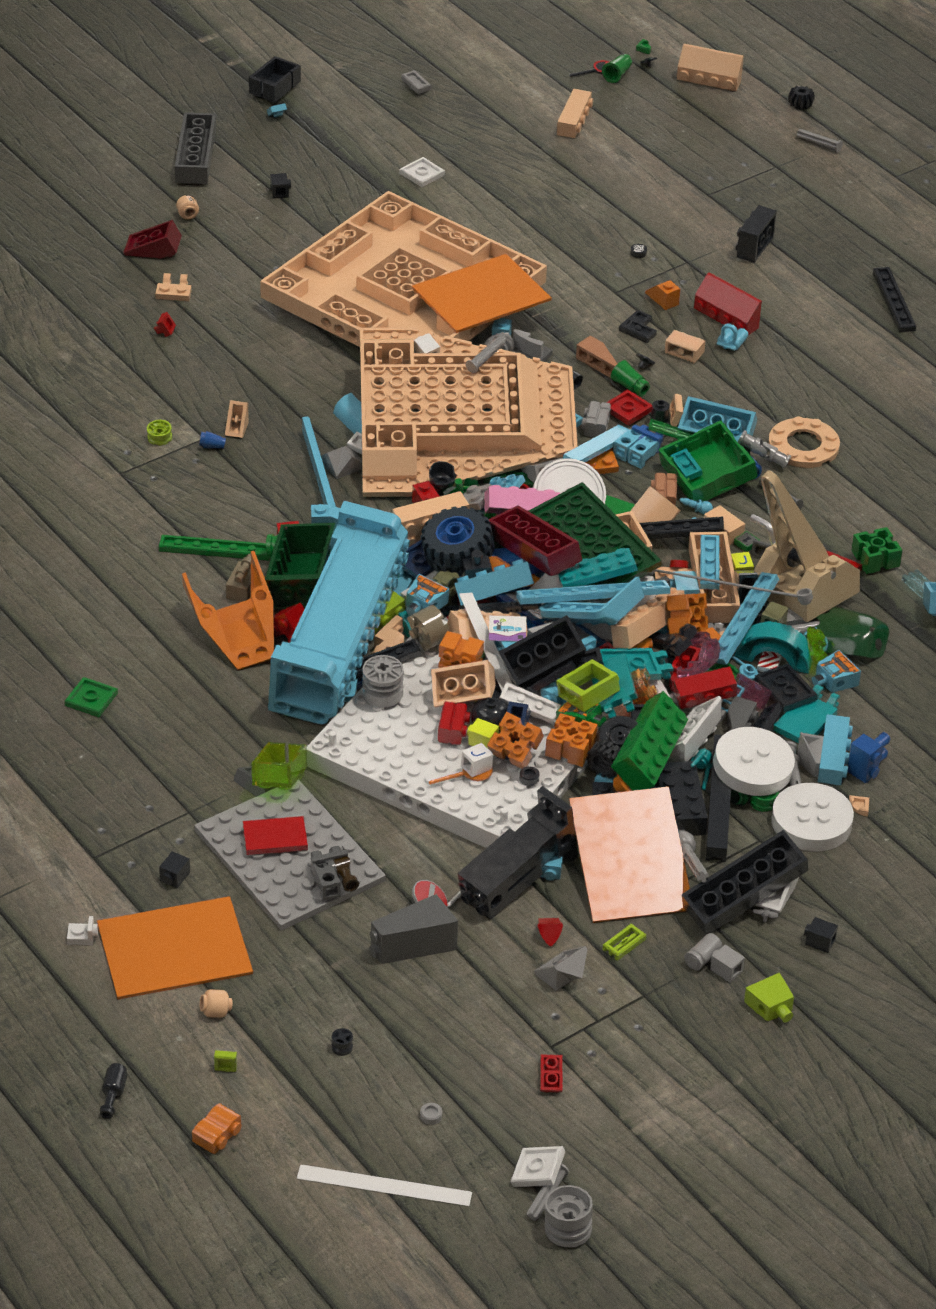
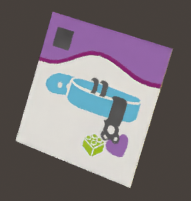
(507, 628)

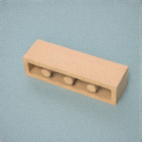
(574, 113)

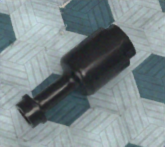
(113, 1087)

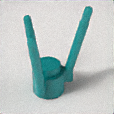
(703, 760)

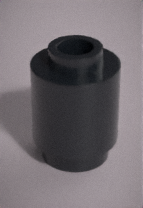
(660, 411)

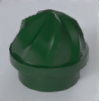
(739, 798)

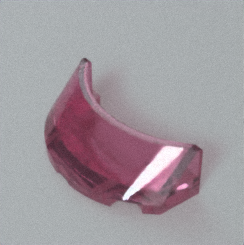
(708, 655)

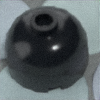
(489, 710)

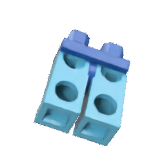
(637, 445)

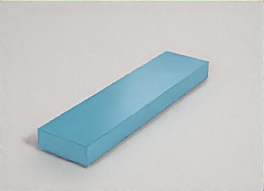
(709, 561)

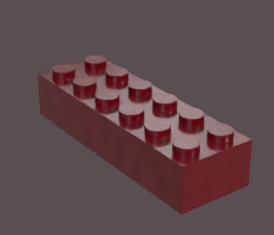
(535, 540)

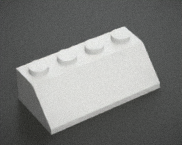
(700, 724)

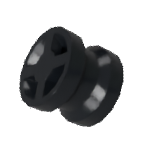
(342, 1041)

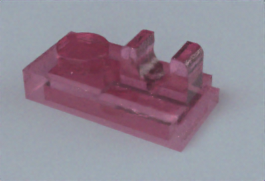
(753, 690)

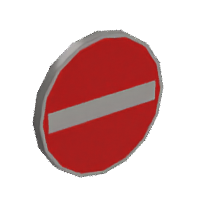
(425, 889)

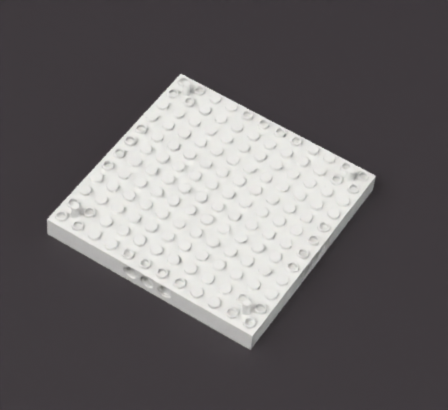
(398, 752)

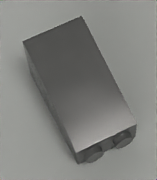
(414, 932)

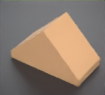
(237, 419)

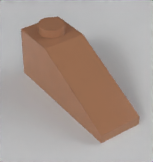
(595, 355)

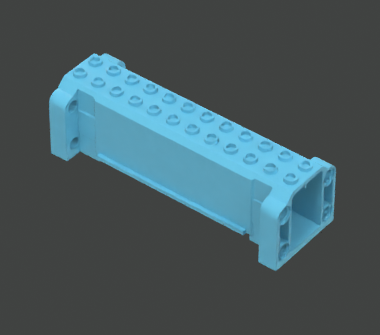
(341, 615)

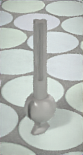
(688, 847)

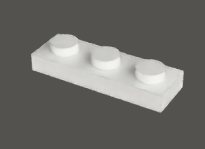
(539, 706)

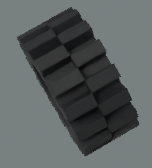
(597, 756)

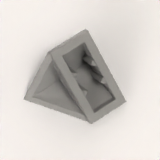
(810, 752)

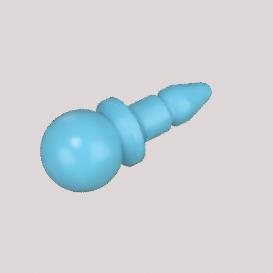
(702, 507)

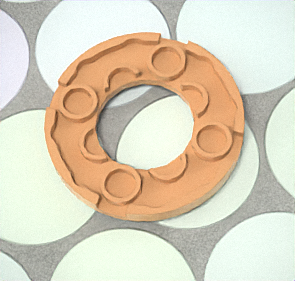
(806, 459)

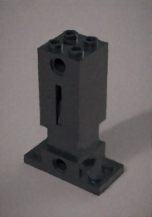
(519, 855)

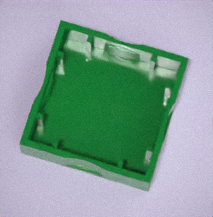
(720, 457)

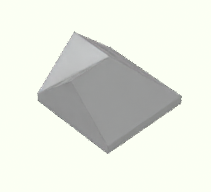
(342, 462)
(563, 967)

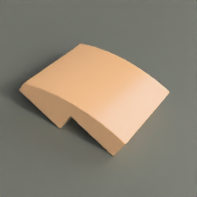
(654, 508)

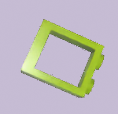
(569, 685)

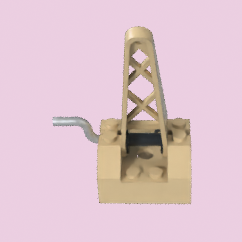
(800, 556)

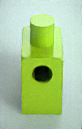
(770, 998)

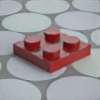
(629, 407)

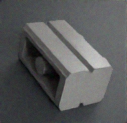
(596, 418)

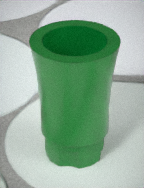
(616, 68)
(629, 378)

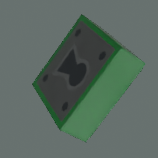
(745, 541)

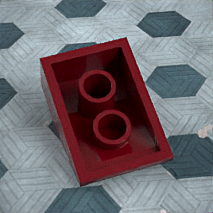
(154, 241)

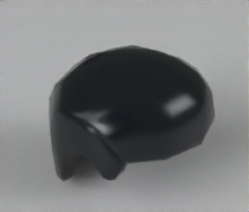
(442, 475)

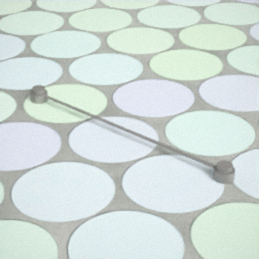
(803, 595)

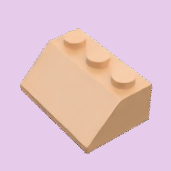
(463, 683)

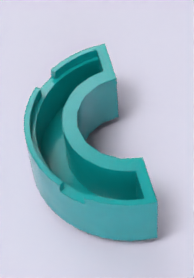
(779, 639)

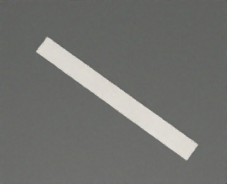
(483, 634)
(384, 1185)

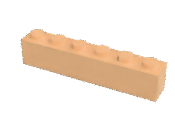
(642, 621)

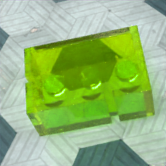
(271, 767)

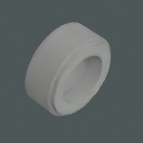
(431, 1113)

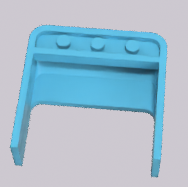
(597, 613)

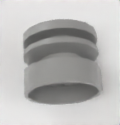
(383, 681)
(568, 1216)

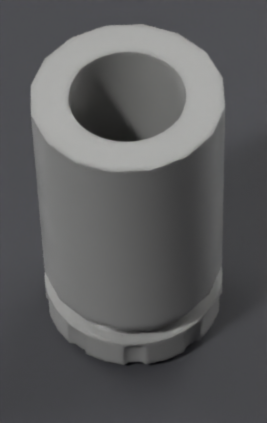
(702, 951)

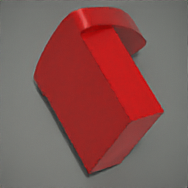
(550, 929)

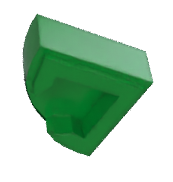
(643, 46)

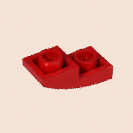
(551, 1073)

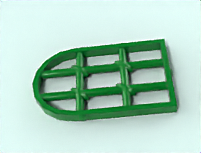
(667, 429)

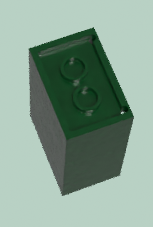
(298, 562)

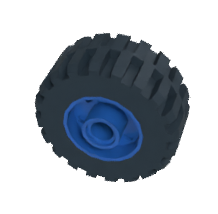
(455, 536)

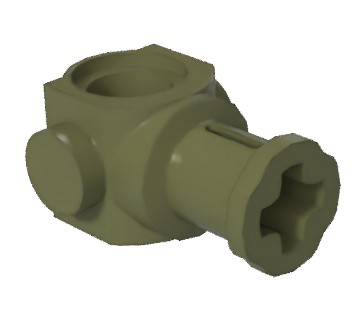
(448, 579)

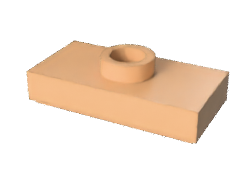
(676, 410)

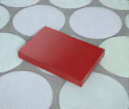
(275, 835)

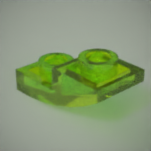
(816, 642)

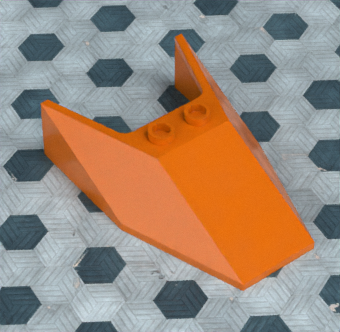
(242, 629)

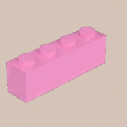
(502, 499)

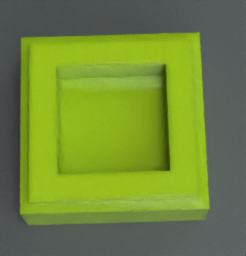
(225, 1061)

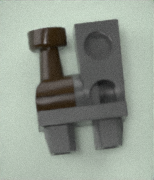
(328, 868)

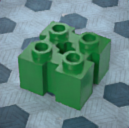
(876, 550)

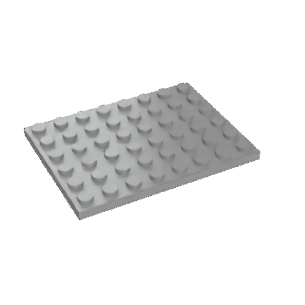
(284, 880)

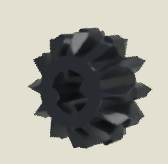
(801, 97)

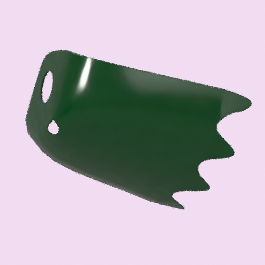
(851, 632)

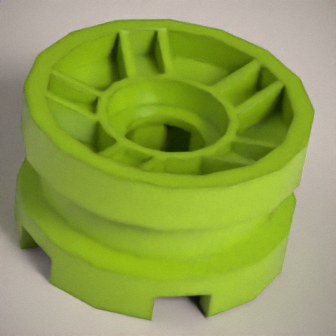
(159, 432)

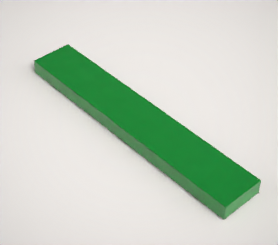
(211, 547)

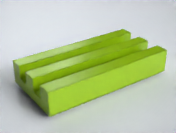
(627, 944)

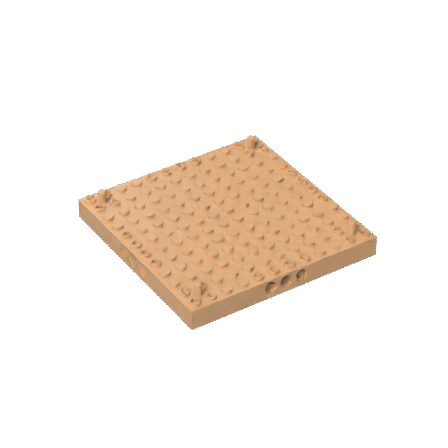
(368, 266)

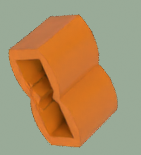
(216, 1129)

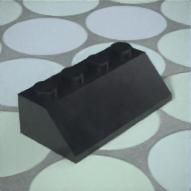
(541, 651)

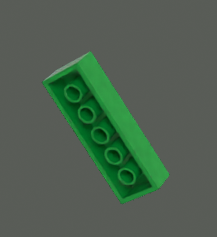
(650, 742)

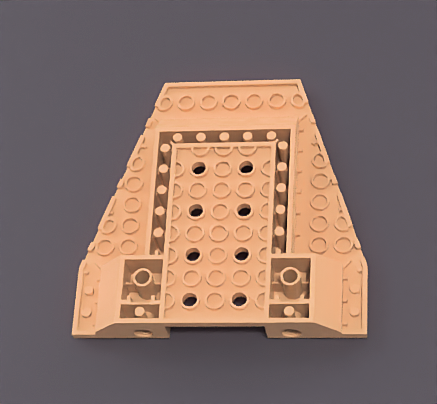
(527, 423)

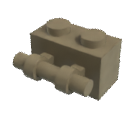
(239, 583)

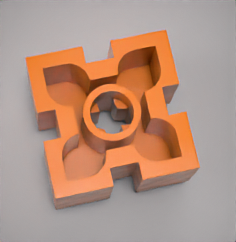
(687, 609)
(459, 651)
(511, 729)
(571, 739)

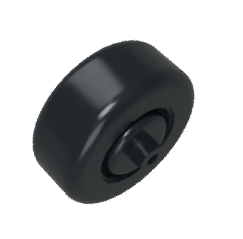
(616, 730)

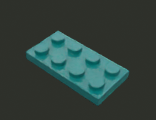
(598, 568)

